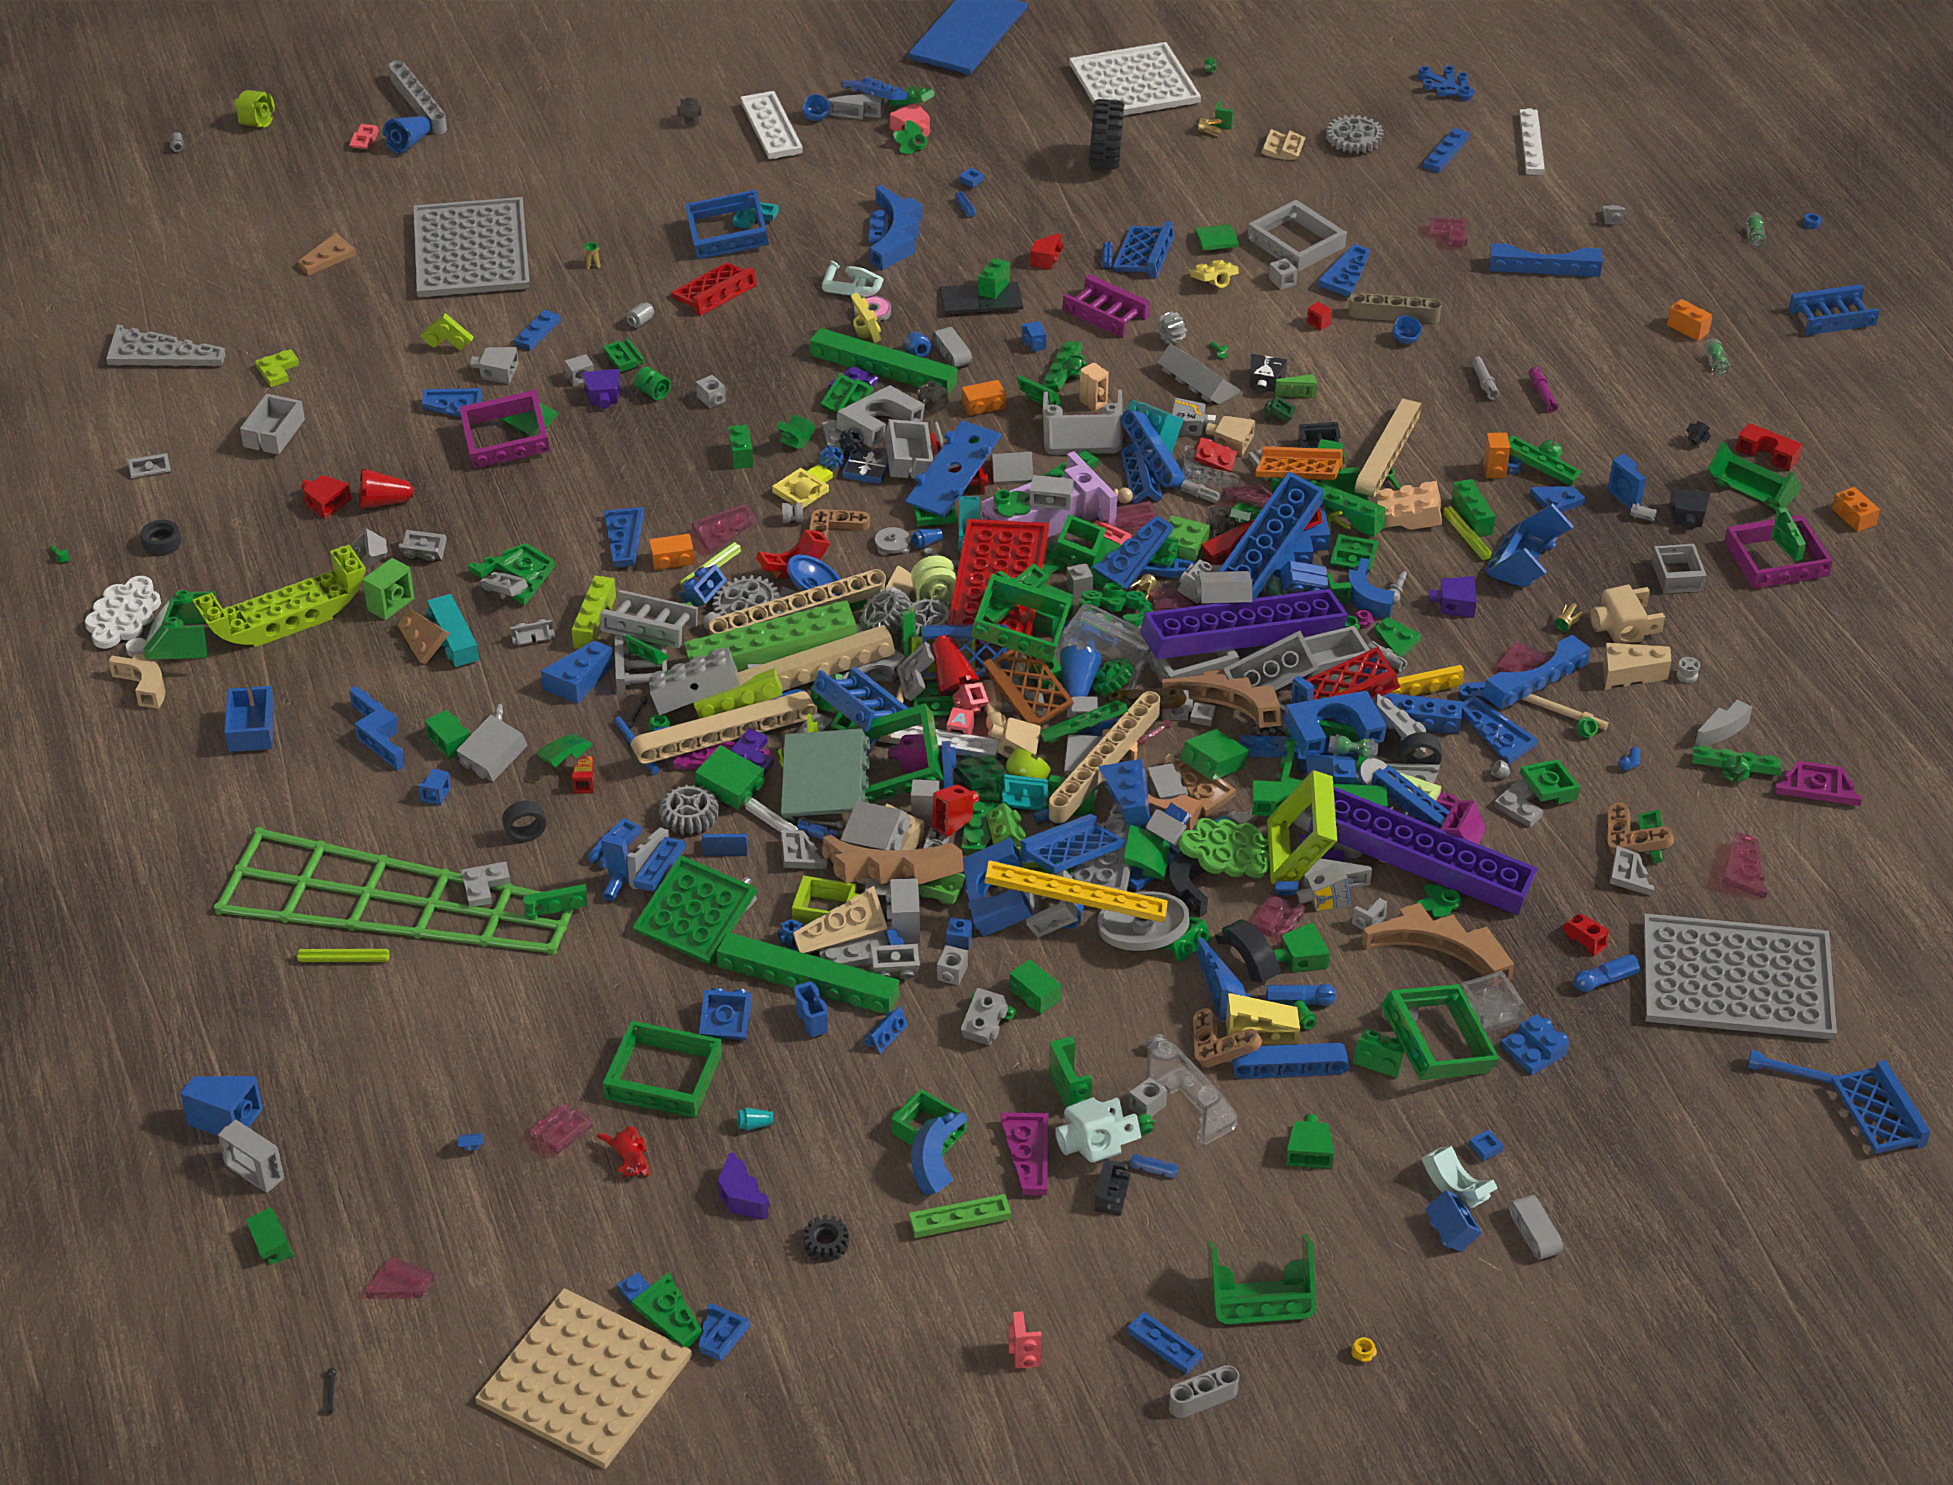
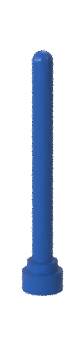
(1757, 1060)

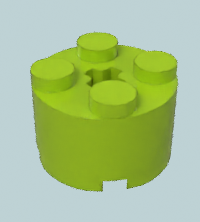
(254, 108)

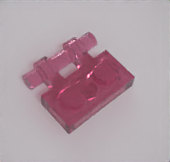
(1166, 603)
(1272, 913)
(565, 1131)

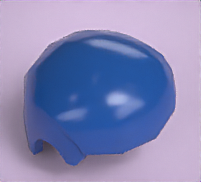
(815, 107)
(1406, 329)

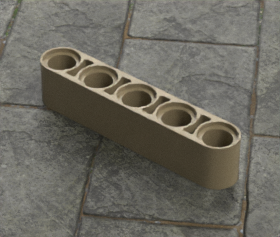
(1391, 307)

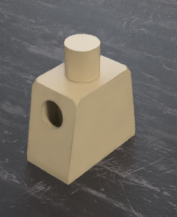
(1233, 433)
(1015, 735)

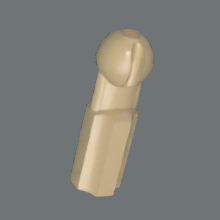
(993, 707)

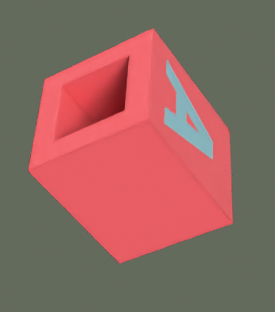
(961, 721)

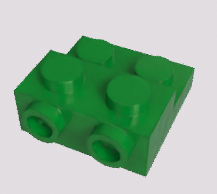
(1550, 781)

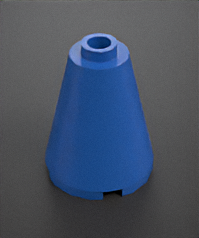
(405, 132)
(1078, 669)

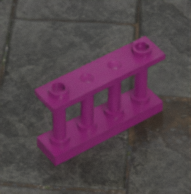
(1112, 295)

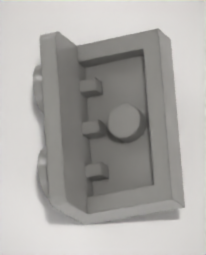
(423, 545)

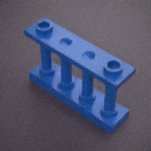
(1830, 298)
(860, 687)

